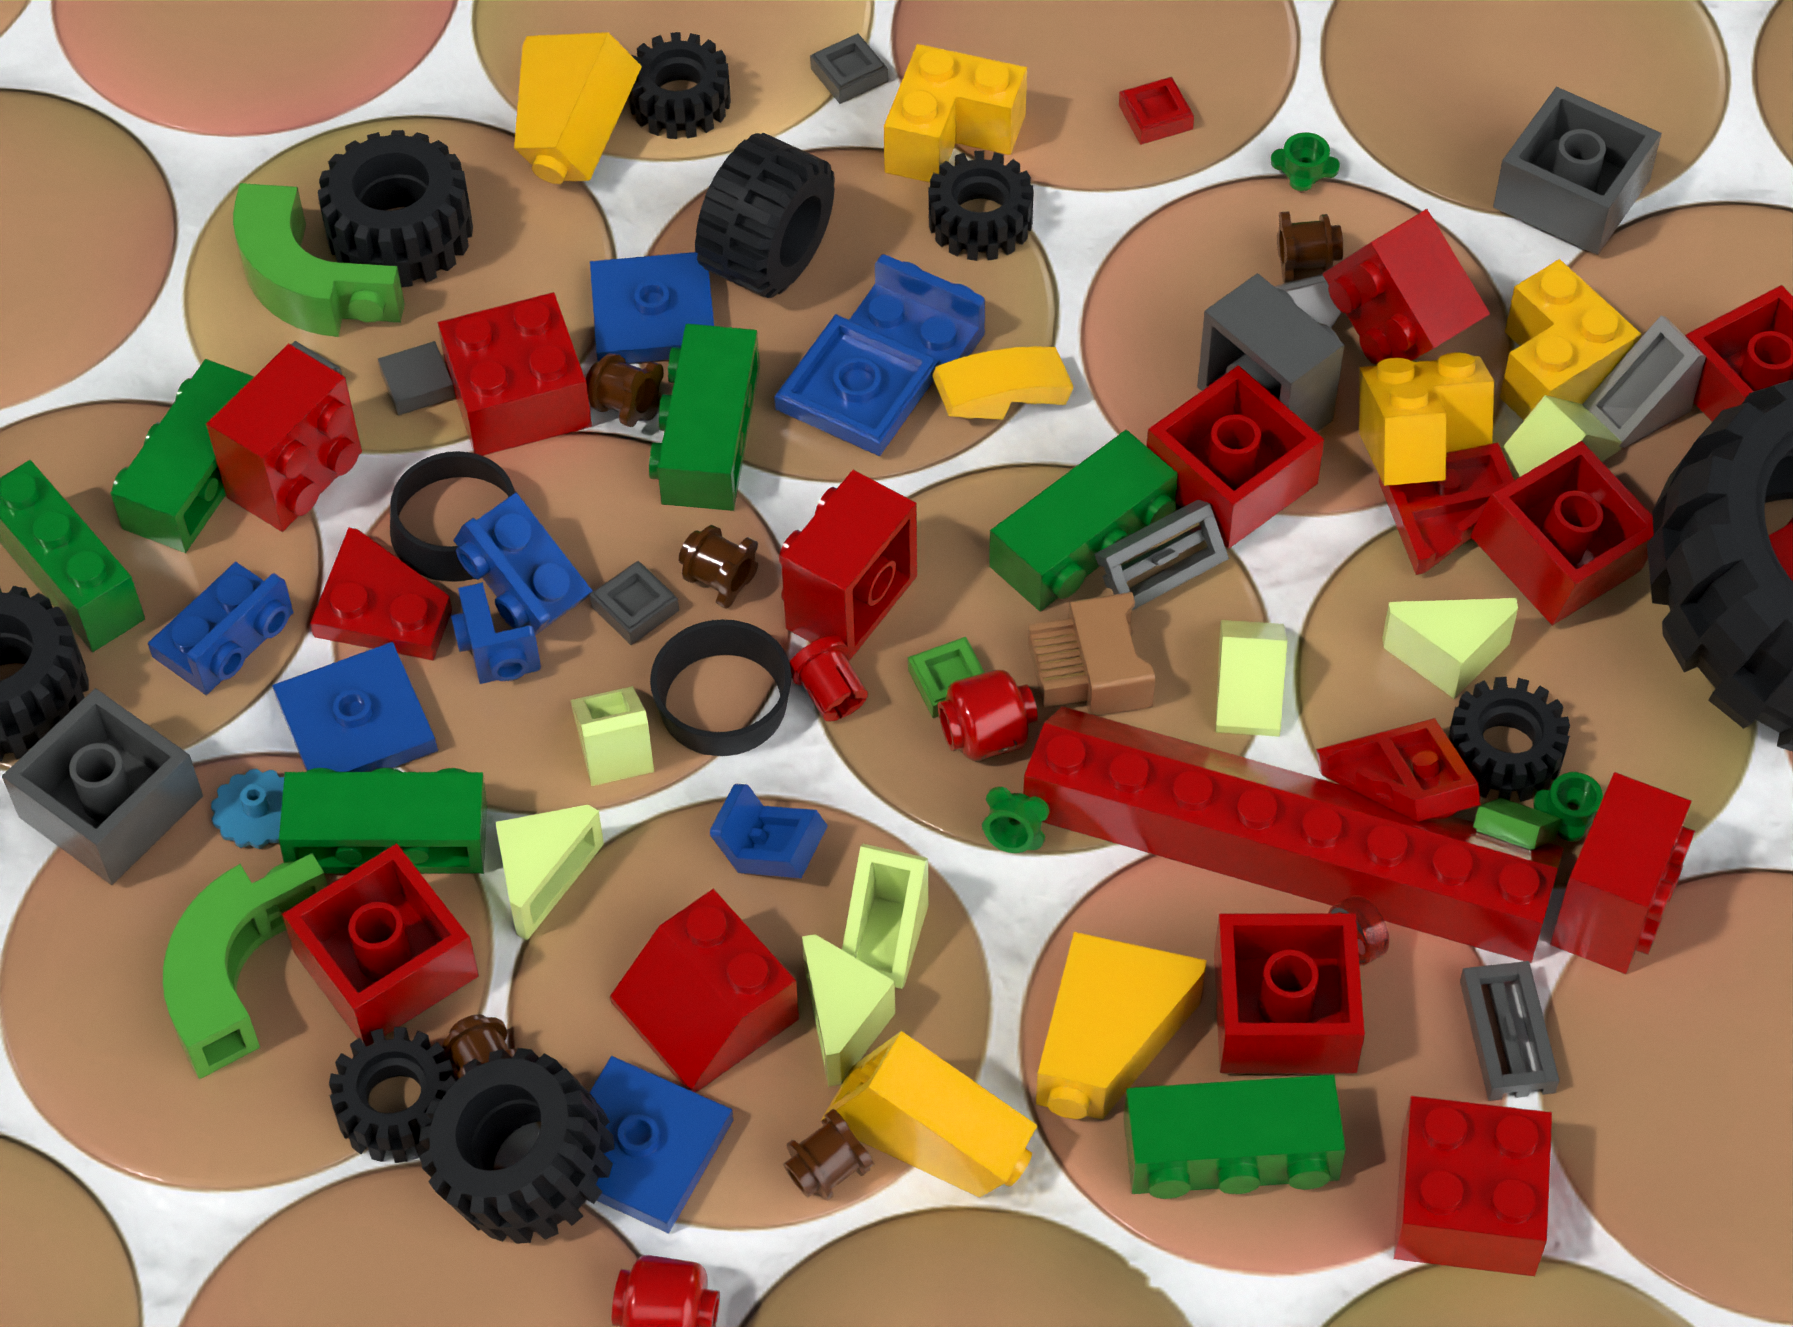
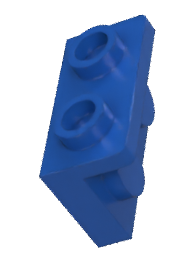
(922, 310)
(520, 565)
(223, 627)

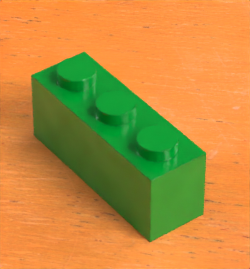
(706, 417)
(175, 476)
(1053, 538)
(66, 558)
(360, 814)
(1233, 1135)

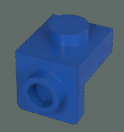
(495, 655)
(766, 837)

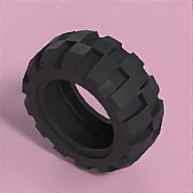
(1718, 564)

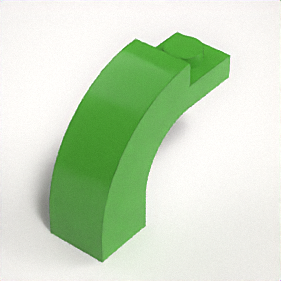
(298, 285)
(210, 951)

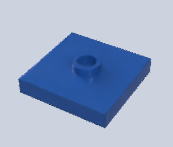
(646, 303)
(856, 385)
(356, 714)
(660, 1142)

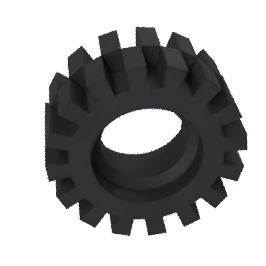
(683, 108)
(980, 230)
(1516, 710)
(373, 1065)

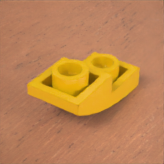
(991, 380)

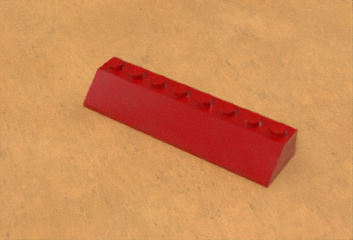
(1289, 832)

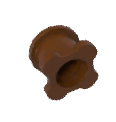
(1307, 244)
(624, 388)
(718, 562)
(475, 1038)
(826, 1157)

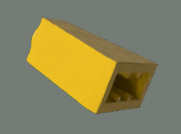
(570, 101)
(1111, 1021)
(933, 1117)

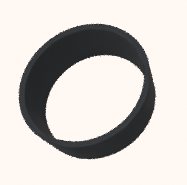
(425, 558)
(713, 639)

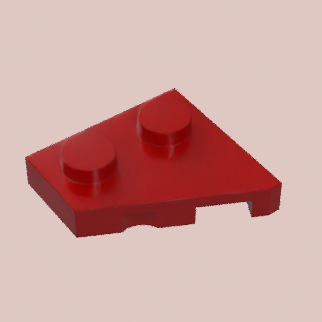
(1442, 514)
(380, 601)
(1404, 770)

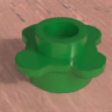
(1305, 160)
(1571, 789)
(1014, 820)

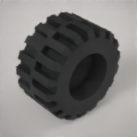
(390, 175)
(764, 214)
(52, 673)
(483, 1113)

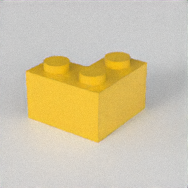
(950, 102)
(1564, 339)
(1422, 411)

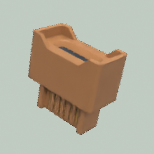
(1092, 658)

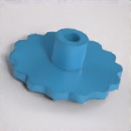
(250, 808)

